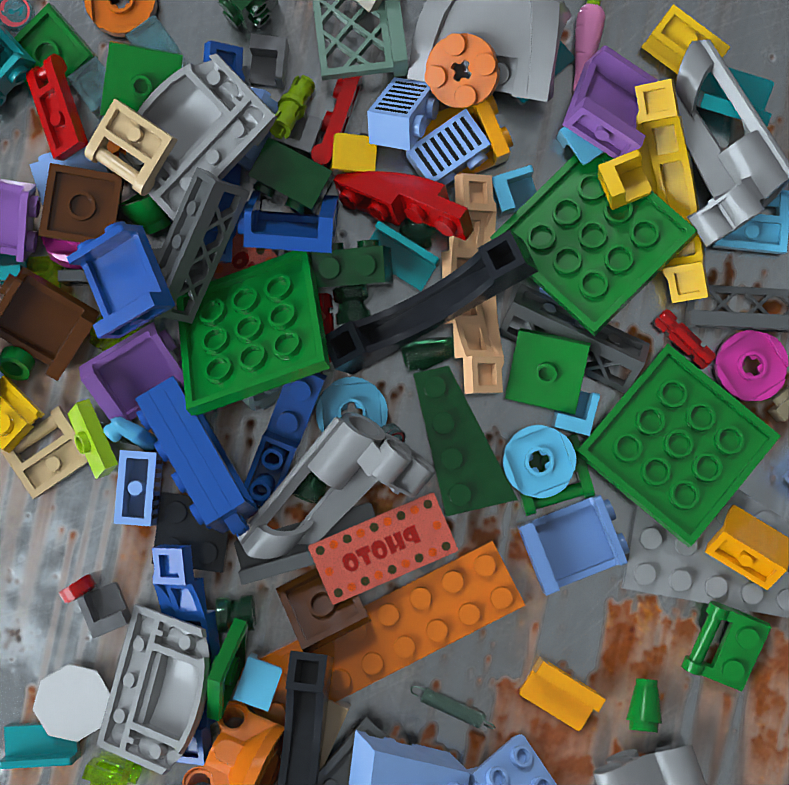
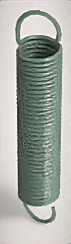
(453, 708)

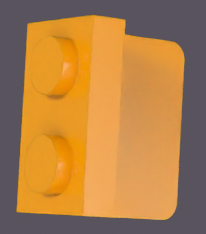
(485, 118)

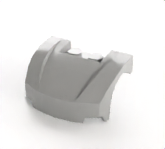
(520, 31)

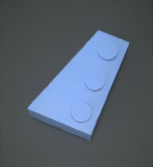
(393, 763)

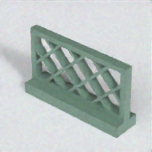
(392, 35)

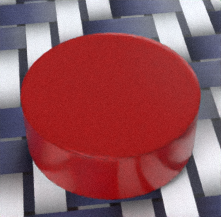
(77, 589)

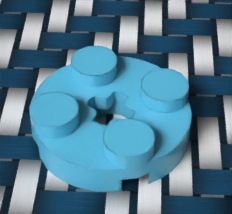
(351, 390)
(547, 442)

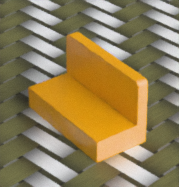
(750, 548)
(560, 694)

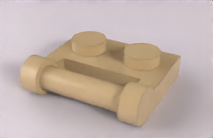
(137, 137)
(51, 463)

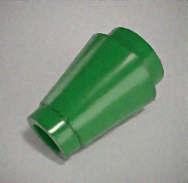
(644, 708)

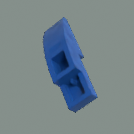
(283, 436)

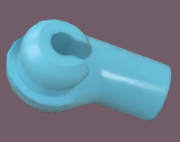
(133, 432)

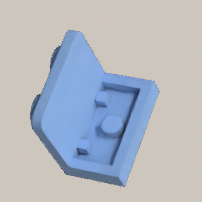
(512, 765)

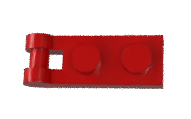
(56, 108)
(335, 122)

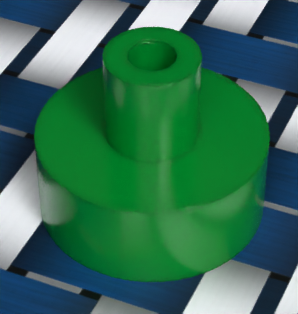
(16, 363)

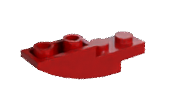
(398, 195)

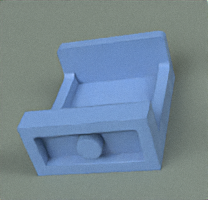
(573, 543)

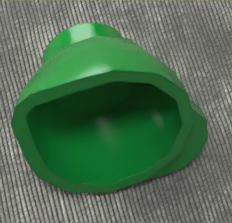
(145, 212)

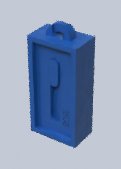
(198, 459)

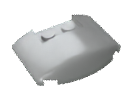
(214, 123)
(156, 690)

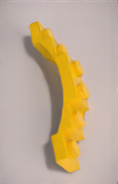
(672, 179)

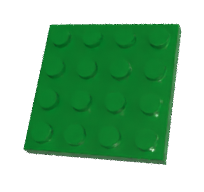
(586, 251)
(253, 333)
(678, 445)

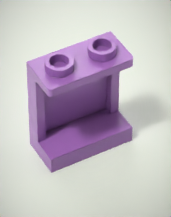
(607, 104)
(17, 213)
(131, 370)

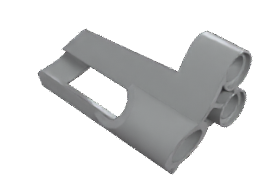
(745, 173)
(350, 460)
(664, 767)

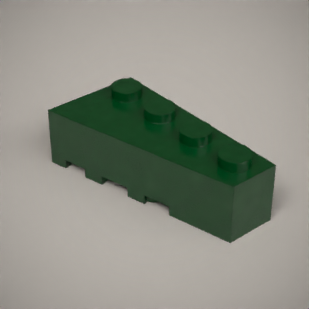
(460, 453)

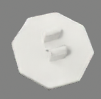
(71, 702)

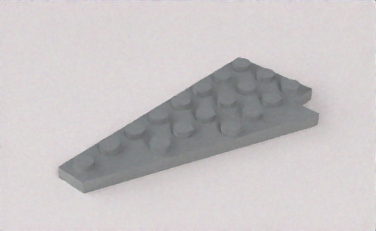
(669, 568)

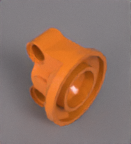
(242, 753)

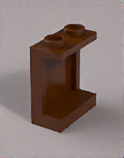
(43, 320)

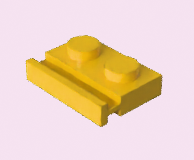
(674, 35)
(16, 414)

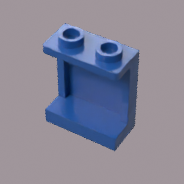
(289, 230)
(123, 279)

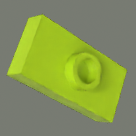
(91, 439)

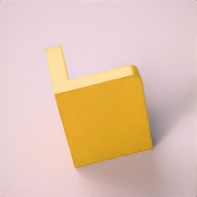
(352, 154)
(624, 179)

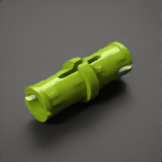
(292, 106)

